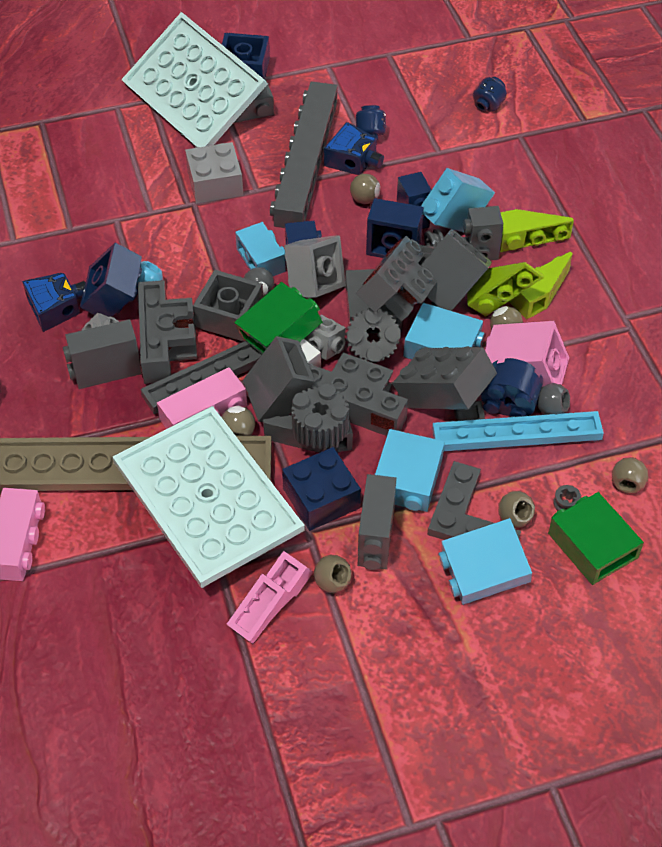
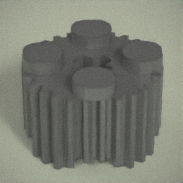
(387, 333)
(320, 417)

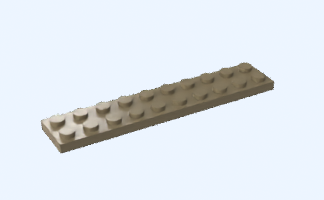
(85, 462)

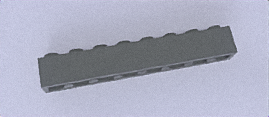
(305, 154)

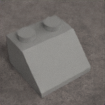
(315, 265)

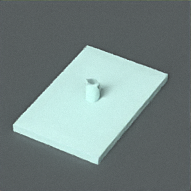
(194, 82)
(208, 496)

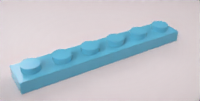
(519, 431)

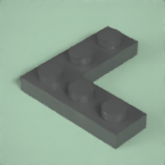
(450, 513)

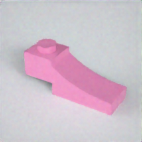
(269, 596)

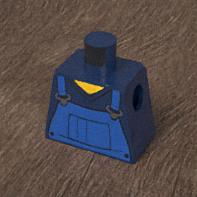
(352, 150)
(53, 299)

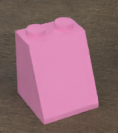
(533, 343)

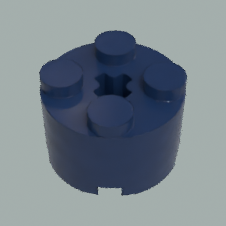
(513, 389)

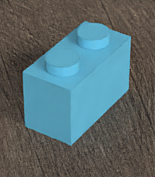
(260, 249)

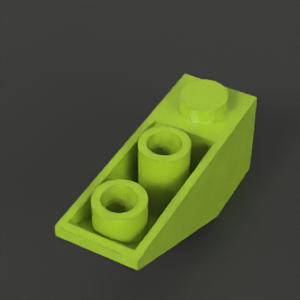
(532, 228)
(501, 285)
(540, 295)

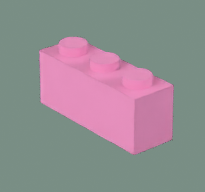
(219, 390)
(18, 531)

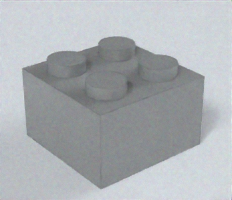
(214, 172)

